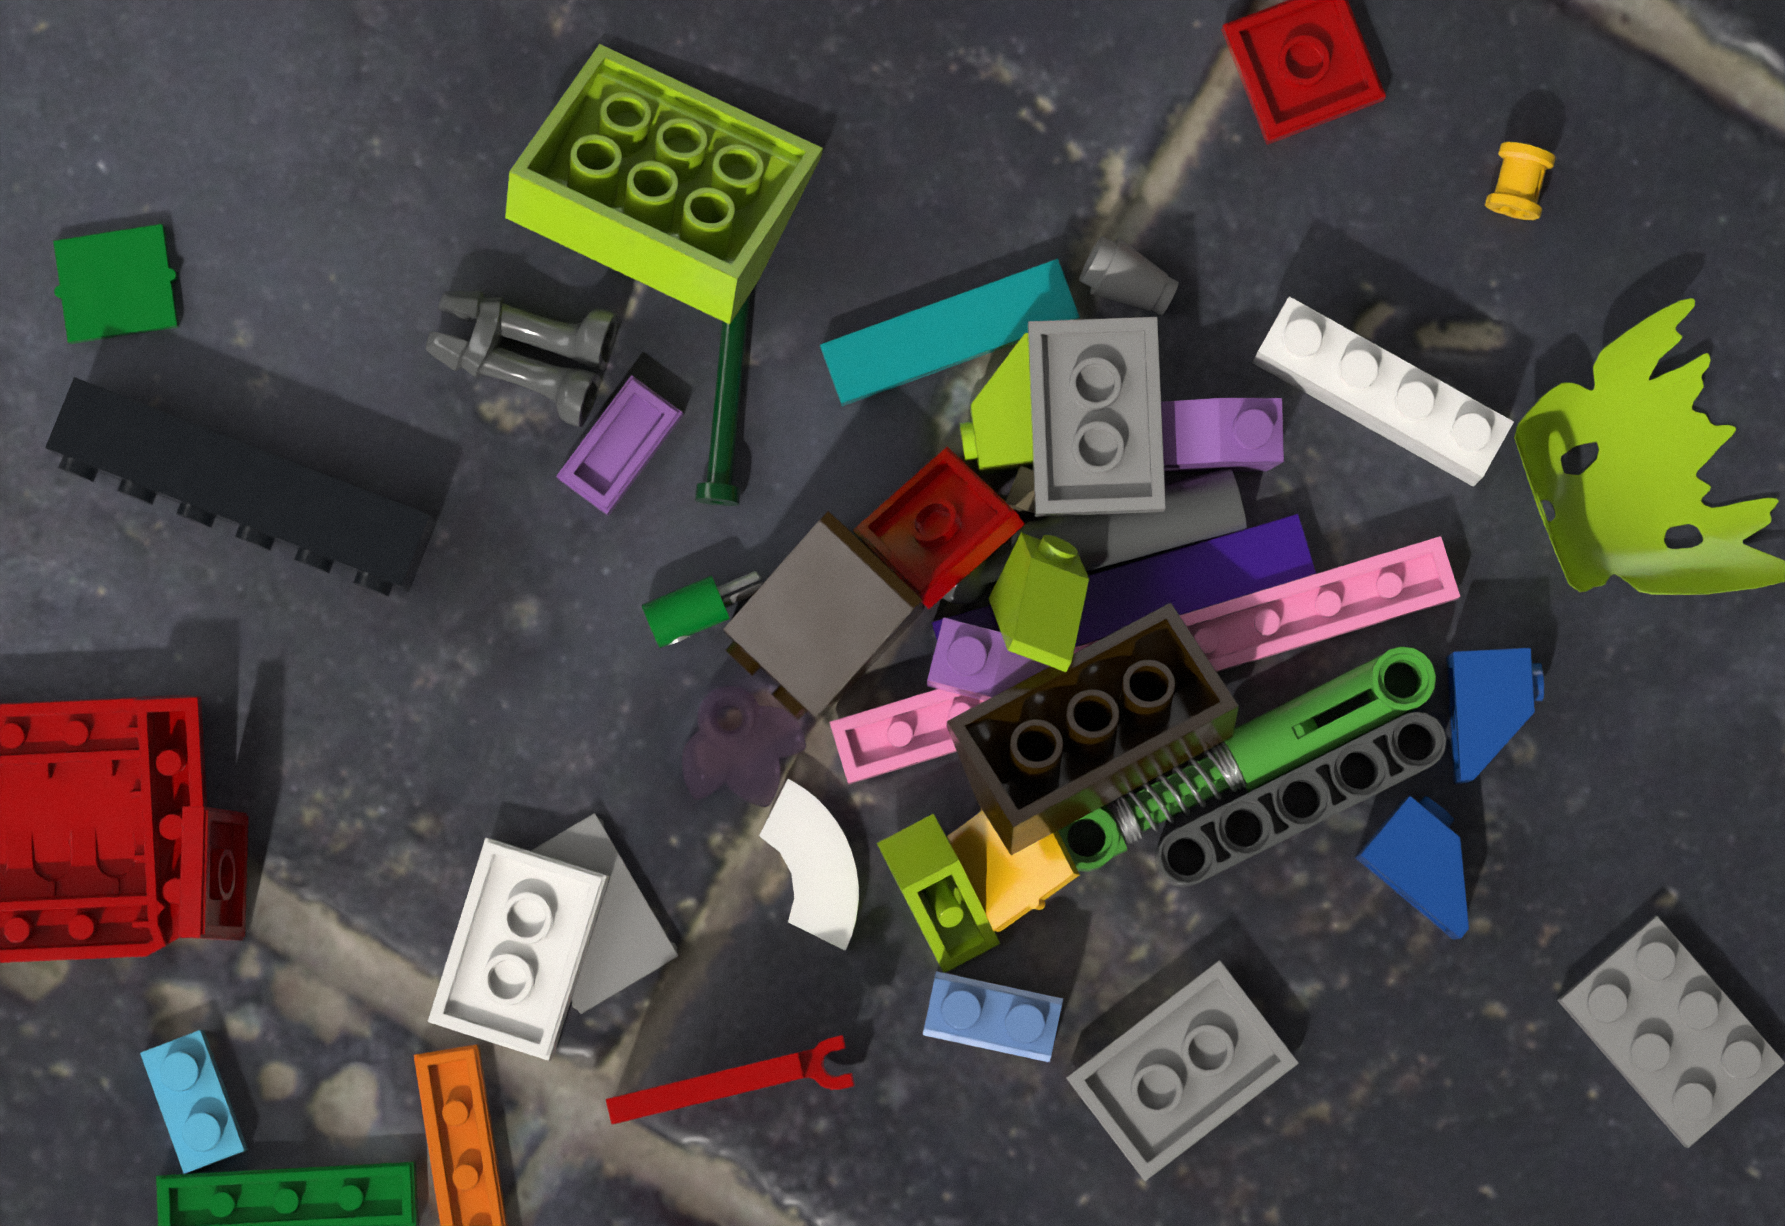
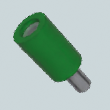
(695, 607)

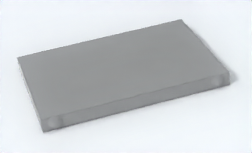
(626, 934)

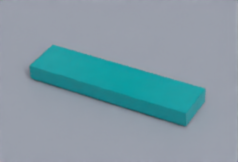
(946, 332)

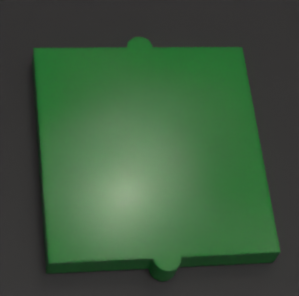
(116, 283)

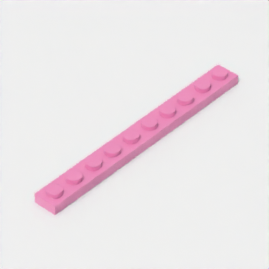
(1226, 633)

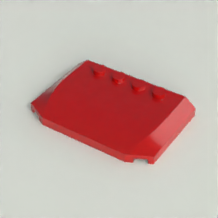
(95, 824)

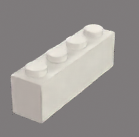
(1382, 392)

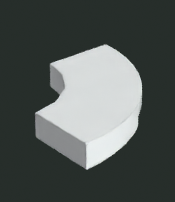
(819, 865)

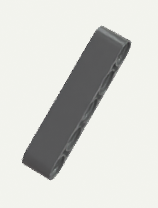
(1330, 791)

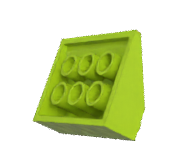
(661, 183)

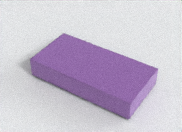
(620, 445)

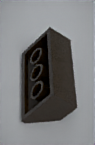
(1092, 732)

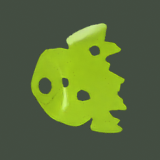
(1643, 474)

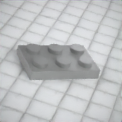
(1096, 416)
(1671, 1031)
(1182, 1070)

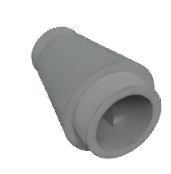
(1127, 277)

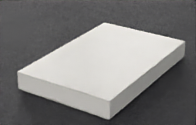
(518, 949)

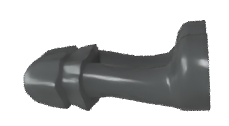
(569, 388)

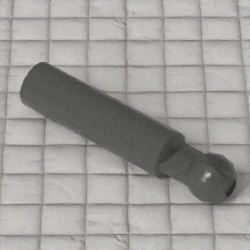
(1193, 513)

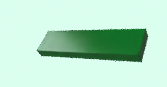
(292, 1196)

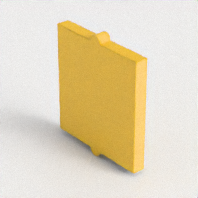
(1010, 883)

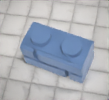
(992, 1016)

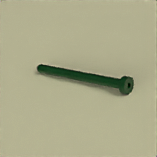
(718, 486)

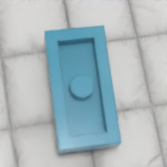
(194, 1101)

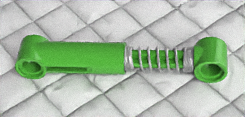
(1261, 751)

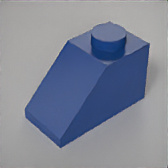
(1488, 703)
(1421, 862)

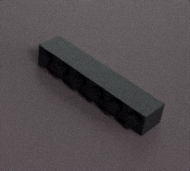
(240, 485)

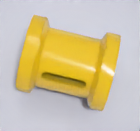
(1520, 180)

